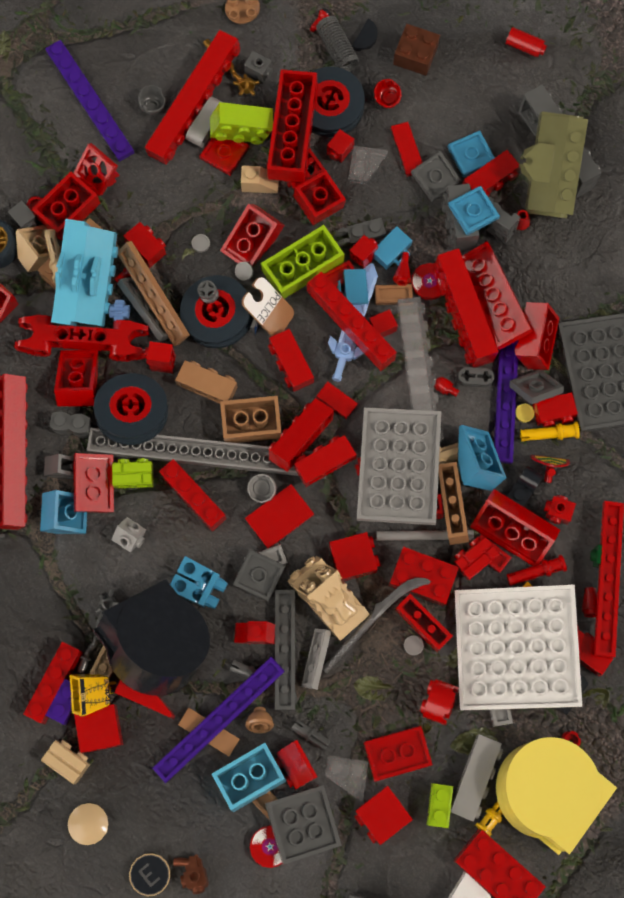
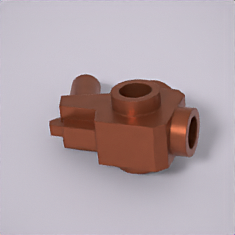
(195, 876)

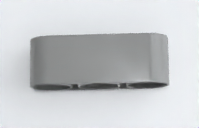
(200, 129)

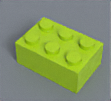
(241, 123)

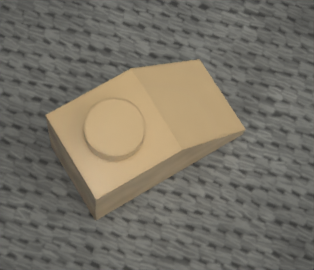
(256, 180)

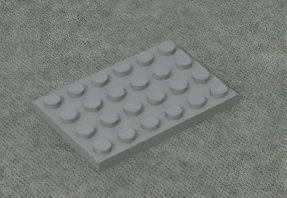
(399, 466)

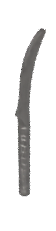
(379, 609)

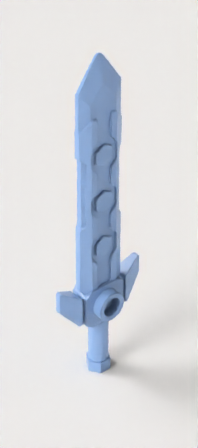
(345, 348)

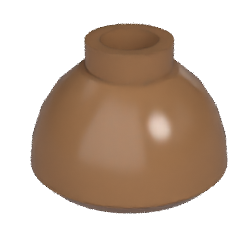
(259, 721)

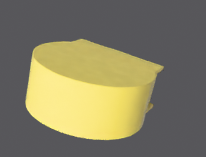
(551, 791)

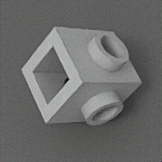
(129, 535)

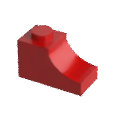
(254, 632)

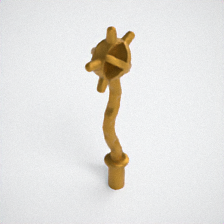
(245, 84)

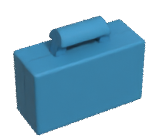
(392, 248)
(355, 286)

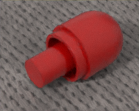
(445, 386)

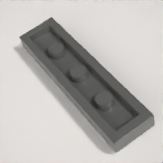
(138, 301)

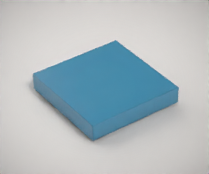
(470, 153)
(473, 210)

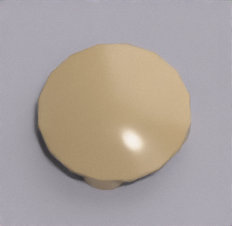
(88, 824)

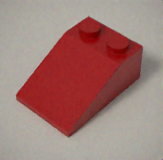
(252, 235)
(76, 378)
(150, 701)
(296, 765)

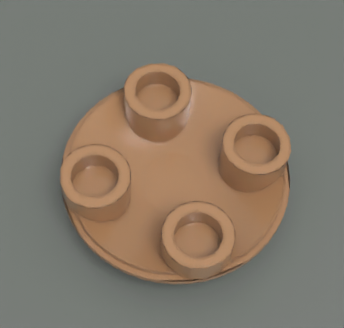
(242, 10)

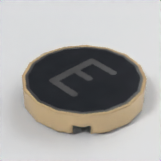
(149, 874)

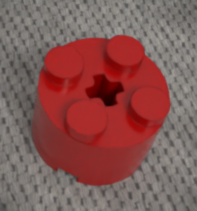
(439, 702)

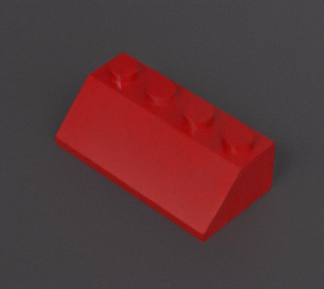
(515, 528)

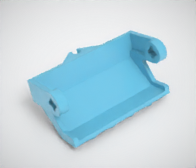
(84, 274)

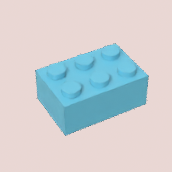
(248, 777)

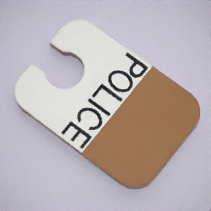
(271, 311)

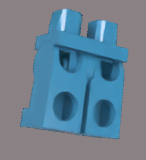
(204, 582)

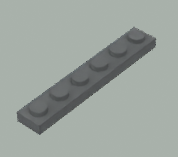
(285, 649)

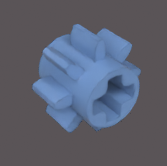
(119, 310)

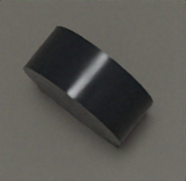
(154, 640)

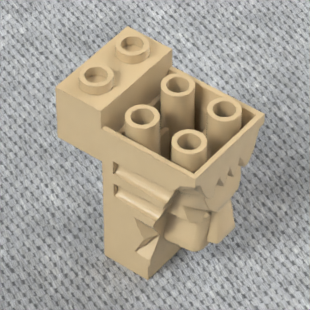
(328, 596)

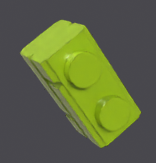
(132, 474)
(439, 805)

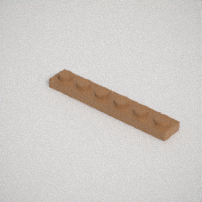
(153, 293)

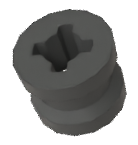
(205, 288)

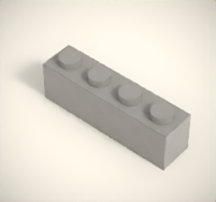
(475, 778)

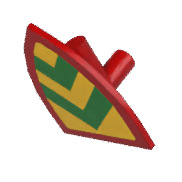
(550, 463)

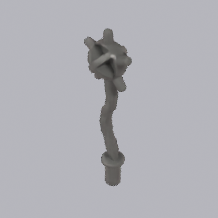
(105, 603)

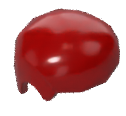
(387, 93)

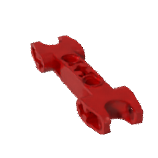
(47, 336)

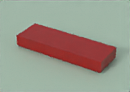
(406, 147)

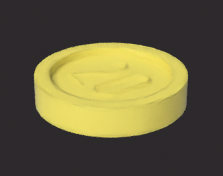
(524, 413)

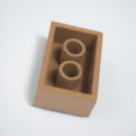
(251, 419)

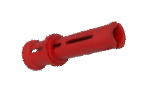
(545, 568)

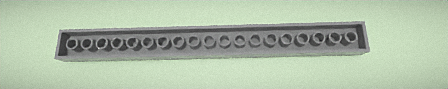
(191, 452)

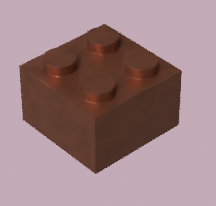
(416, 49)

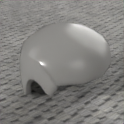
(261, 488)

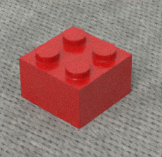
(319, 197)

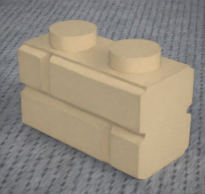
(66, 761)

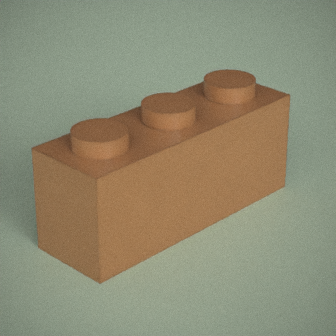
(206, 382)

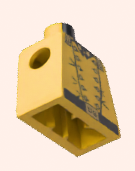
(90, 692)

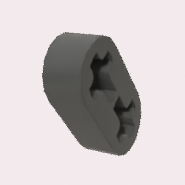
(475, 372)

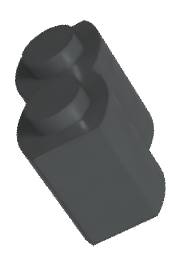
(66, 424)

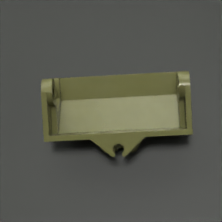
(554, 164)

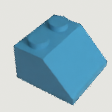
(59, 514)

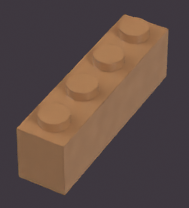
(453, 503)

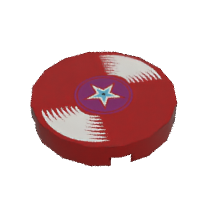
(424, 282)
(264, 848)

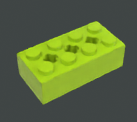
(302, 251)

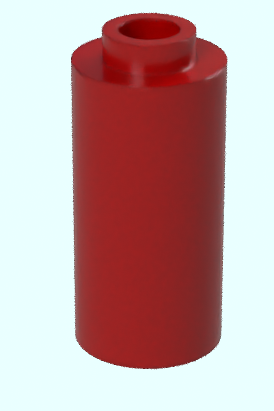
(526, 42)

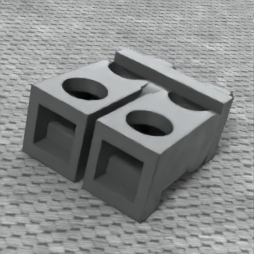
(505, 226)

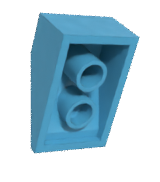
(478, 459)

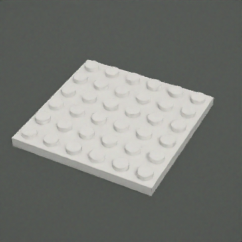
(518, 648)

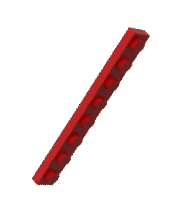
(609, 580)

